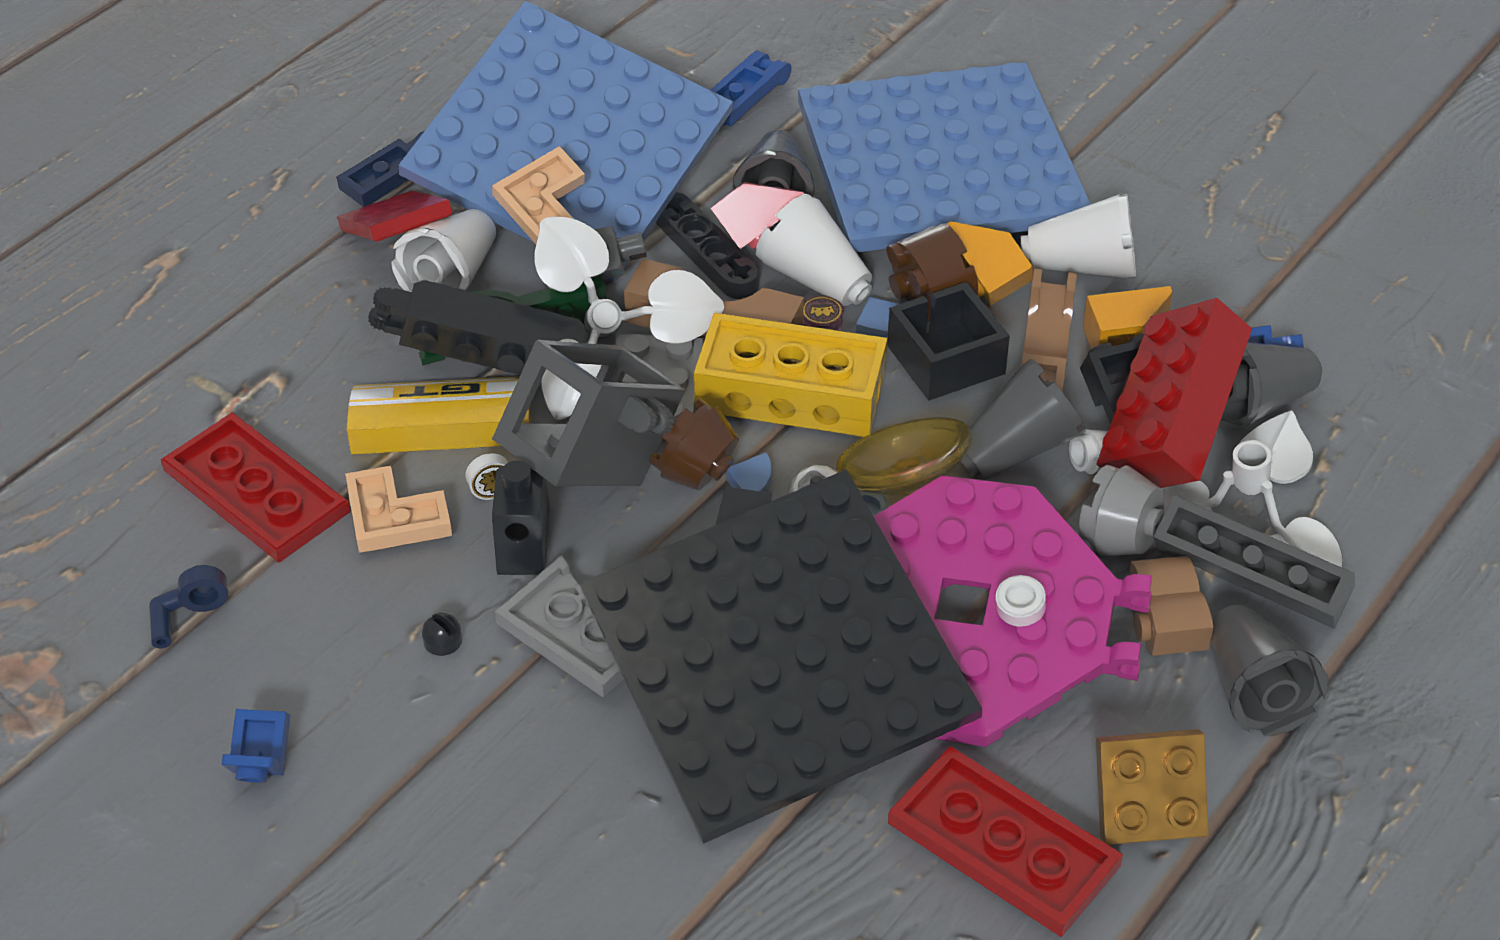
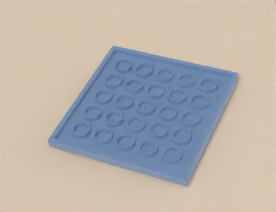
(556, 86)
(939, 151)

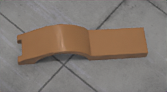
(1049, 326)

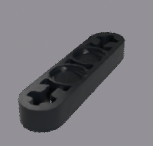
(712, 241)

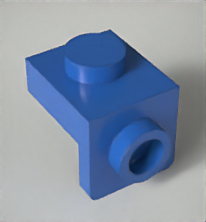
(258, 745)

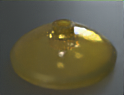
(906, 455)

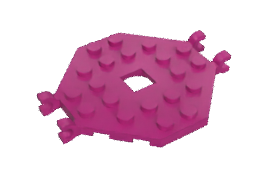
(980, 537)

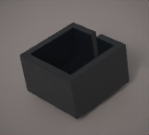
(961, 346)

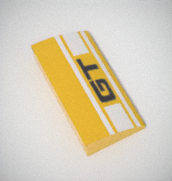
(427, 414)

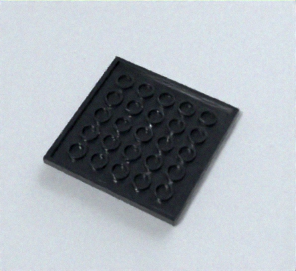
(778, 654)

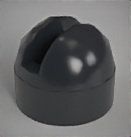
(435, 637)

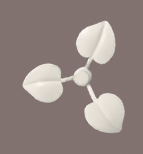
(572, 254)
(1274, 453)

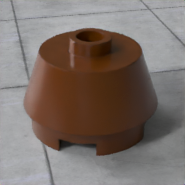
(697, 447)

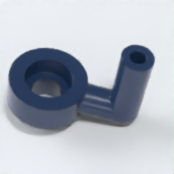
(198, 590)

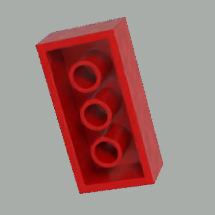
(1176, 393)

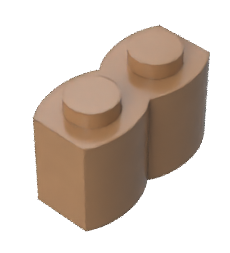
(1178, 610)

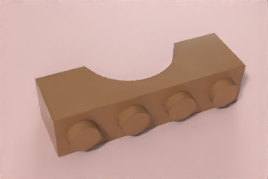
(762, 305)

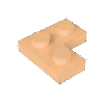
(534, 190)
(391, 521)

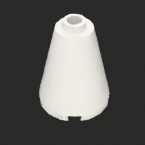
(1085, 240)
(444, 250)
(815, 252)

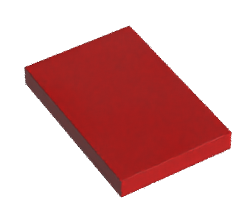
(394, 215)

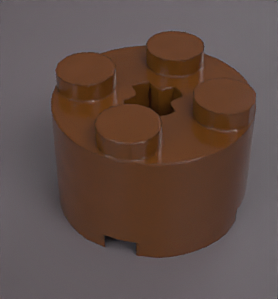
(928, 264)

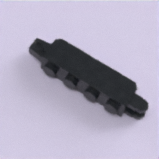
(468, 324)

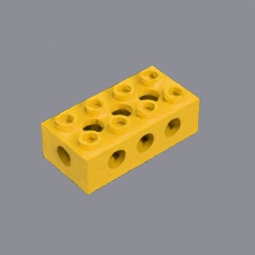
(791, 374)

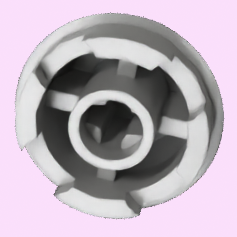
(1122, 512)

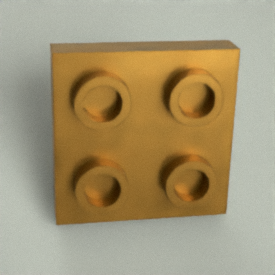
(1152, 786)

